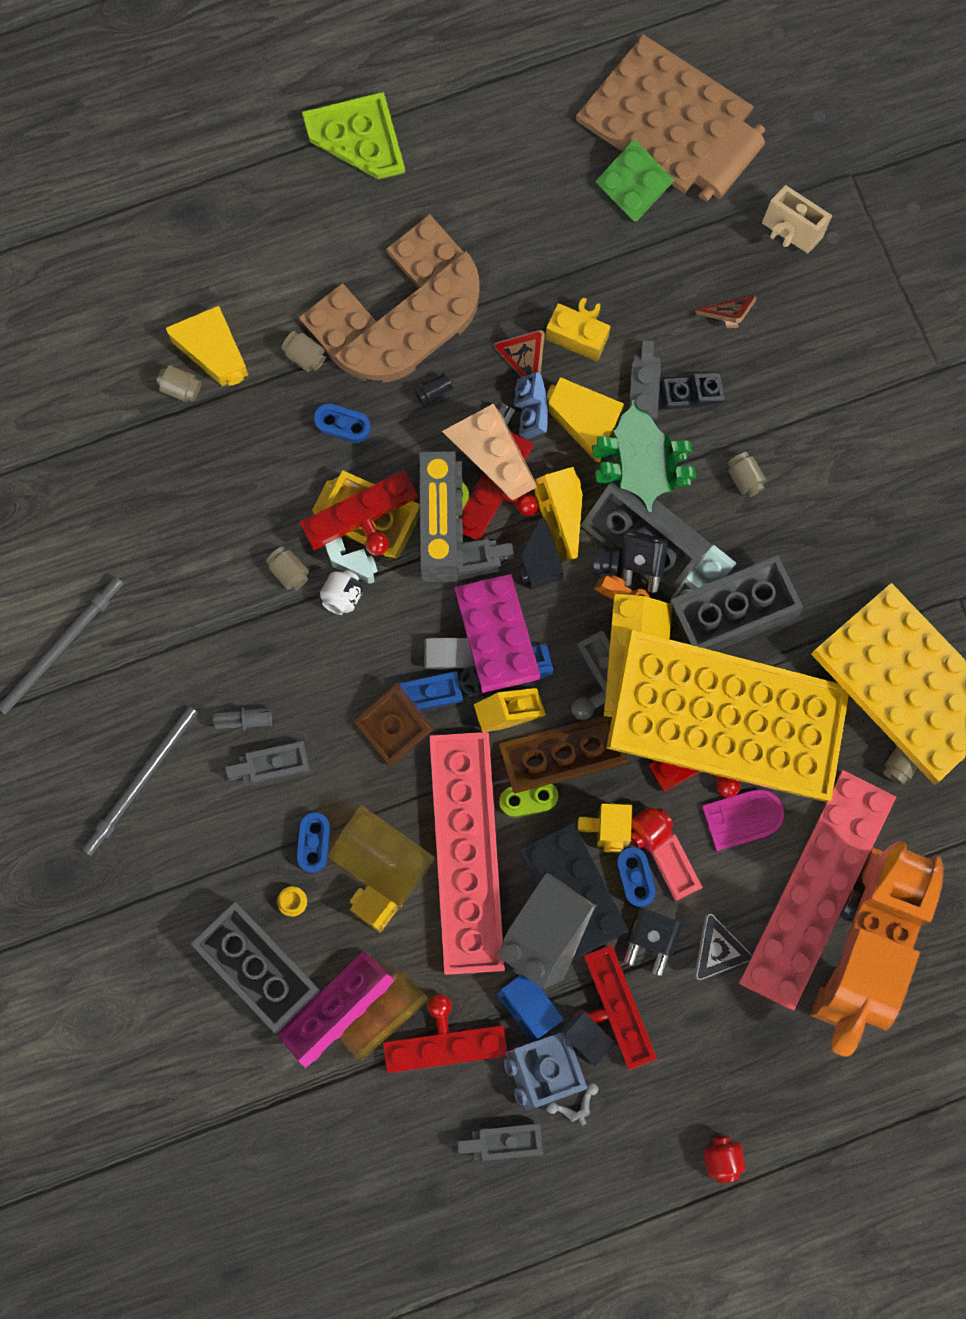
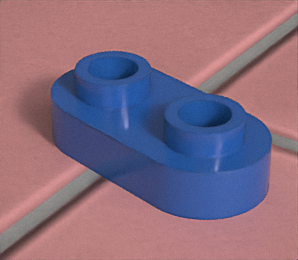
(344, 421)
(313, 843)
(636, 877)

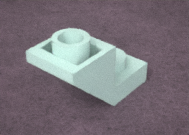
(355, 561)
(711, 568)

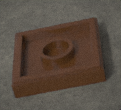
(393, 724)

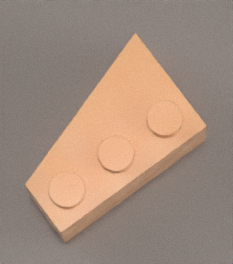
(493, 450)

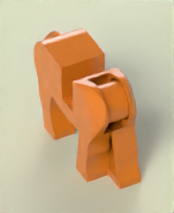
(879, 947)

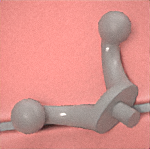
(553, 1107)

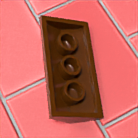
(560, 754)

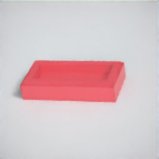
(676, 869)

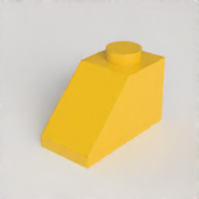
(509, 709)
(373, 908)

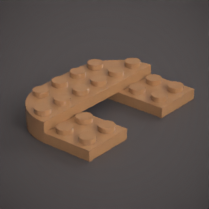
(414, 328)

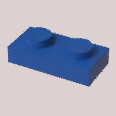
(434, 691)

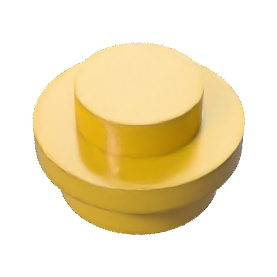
(292, 901)

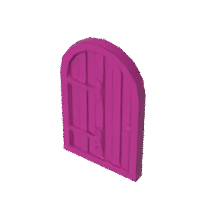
(743, 818)

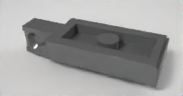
(646, 381)
(484, 555)
(270, 764)
(504, 1143)

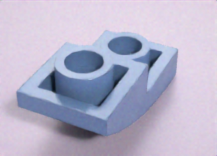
(532, 400)

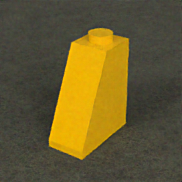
(210, 345)
(583, 413)

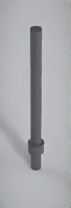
(98, 602)
(104, 828)

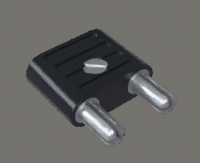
(643, 555)
(653, 934)

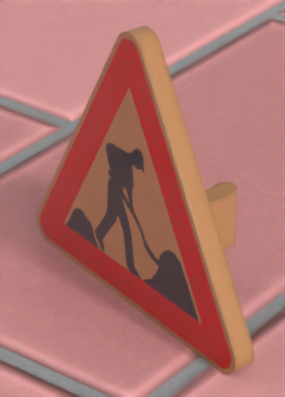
(730, 311)
(523, 352)

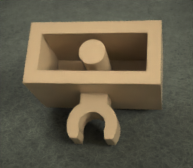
(796, 219)

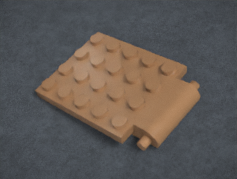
(677, 116)

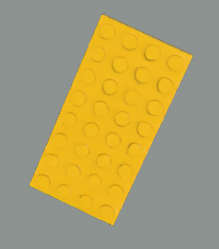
(728, 716)

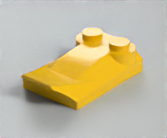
(395, 525)

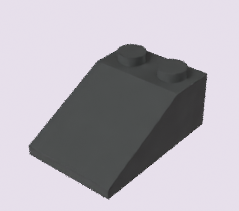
(547, 932)

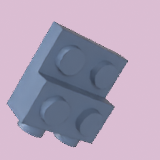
(544, 1071)

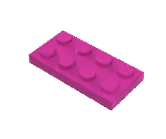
(497, 633)
(335, 1008)

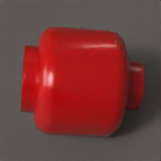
(651, 829)
(724, 1159)

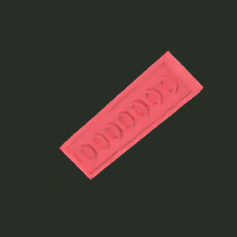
(466, 853)
(817, 890)

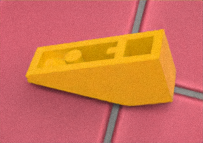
(561, 507)

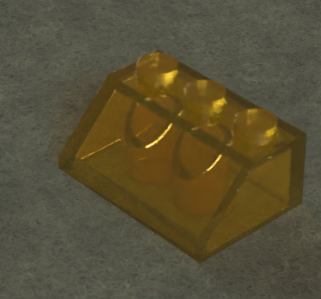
(381, 856)
(384, 1016)

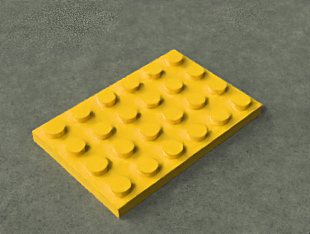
(903, 680)

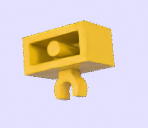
(578, 330)
(612, 827)

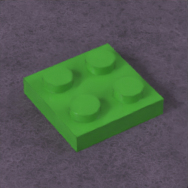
(635, 180)

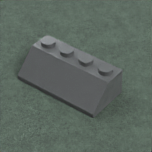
(624, 511)
(737, 606)

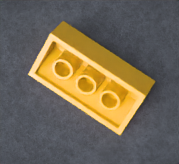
(629, 614)

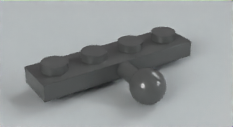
(596, 654)

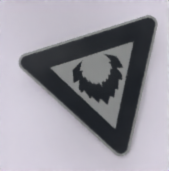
(718, 950)

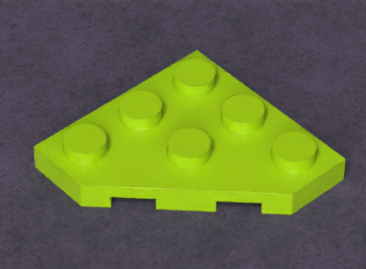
(358, 133)

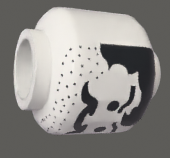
(341, 592)

